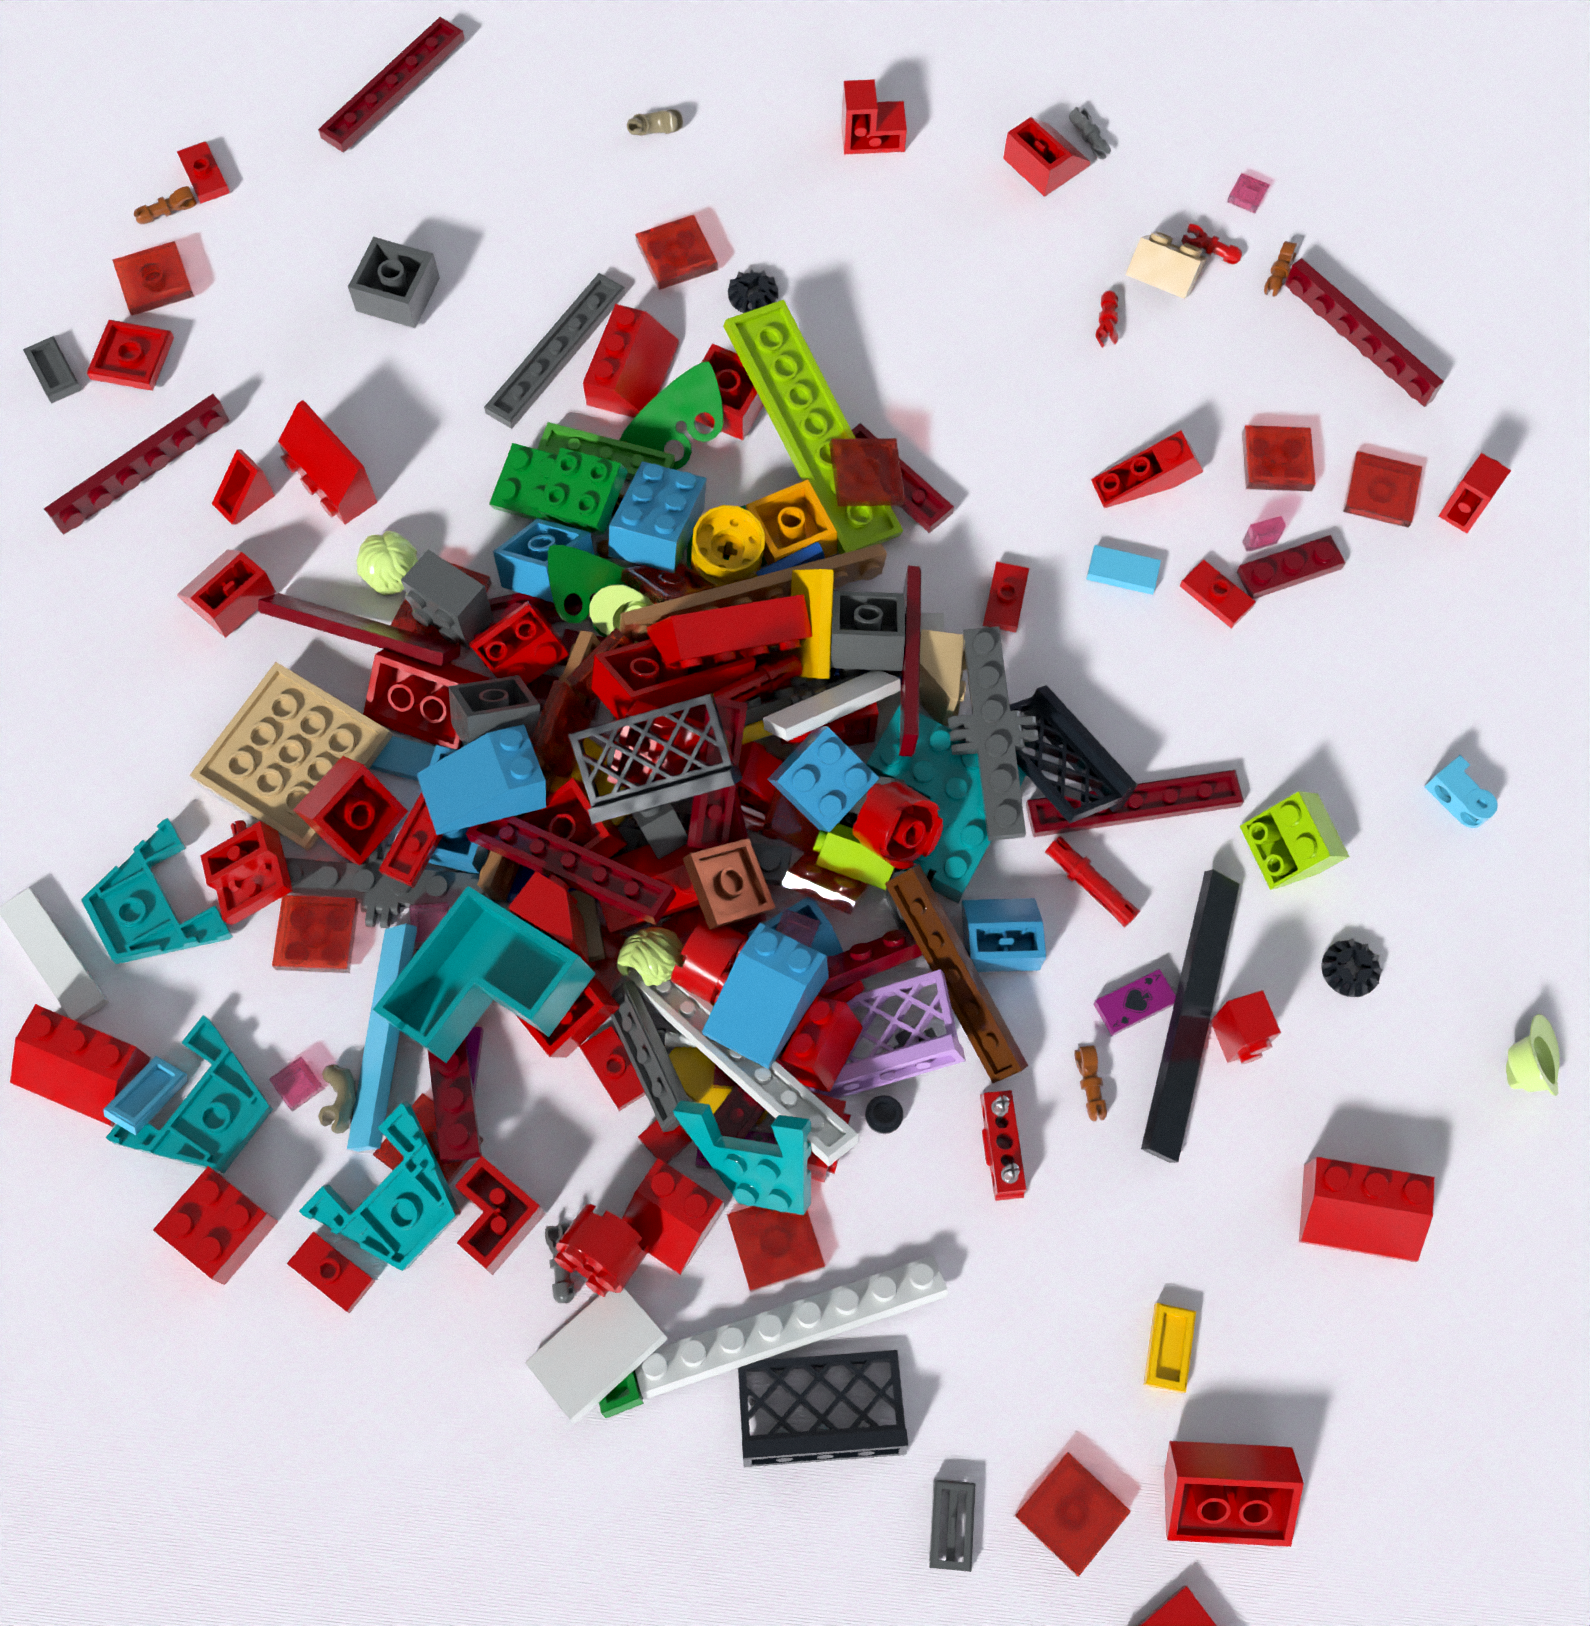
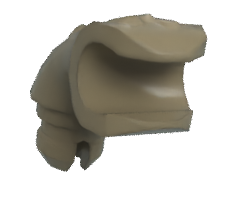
(656, 122)
(341, 1110)

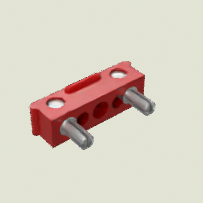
(1010, 1180)

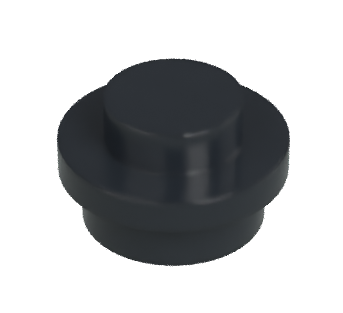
(884, 1114)

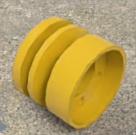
(732, 533)

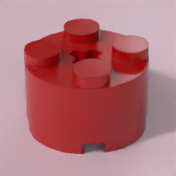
(898, 823)
(708, 960)
(601, 1250)

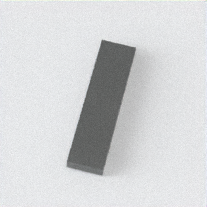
(648, 1055)

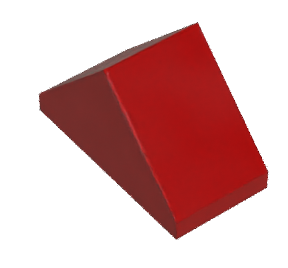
(242, 489)

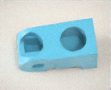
(1462, 795)

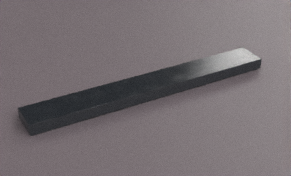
(1190, 1017)

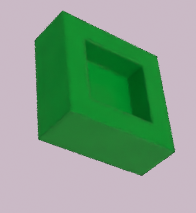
(622, 1397)

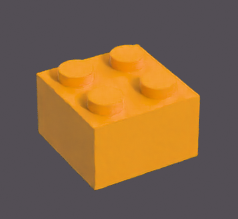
(793, 521)

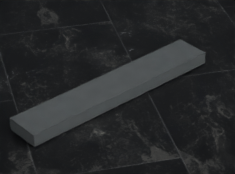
(554, 351)

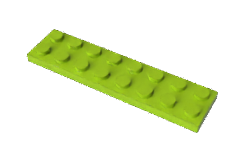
(804, 416)

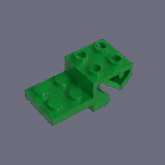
(559, 488)

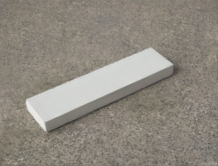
(831, 704)
(52, 956)

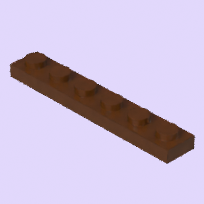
(965, 987)

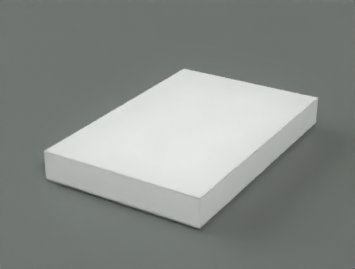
(595, 1352)

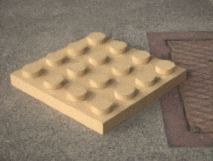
(283, 747)

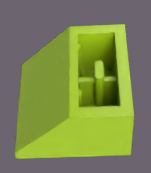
(1294, 840)

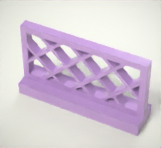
(915, 1056)

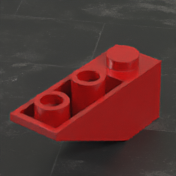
(1149, 471)

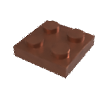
(728, 883)

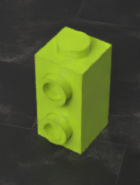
(846, 855)

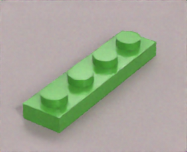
(627, 454)

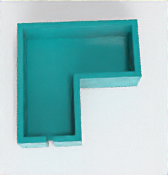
(956, 789)
(477, 958)

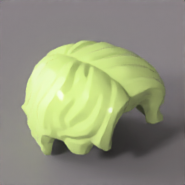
(385, 561)
(652, 954)

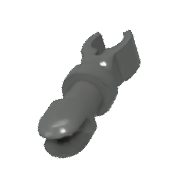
(1090, 132)
(563, 1288)

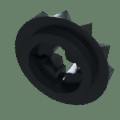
(738, 291)
(1340, 978)

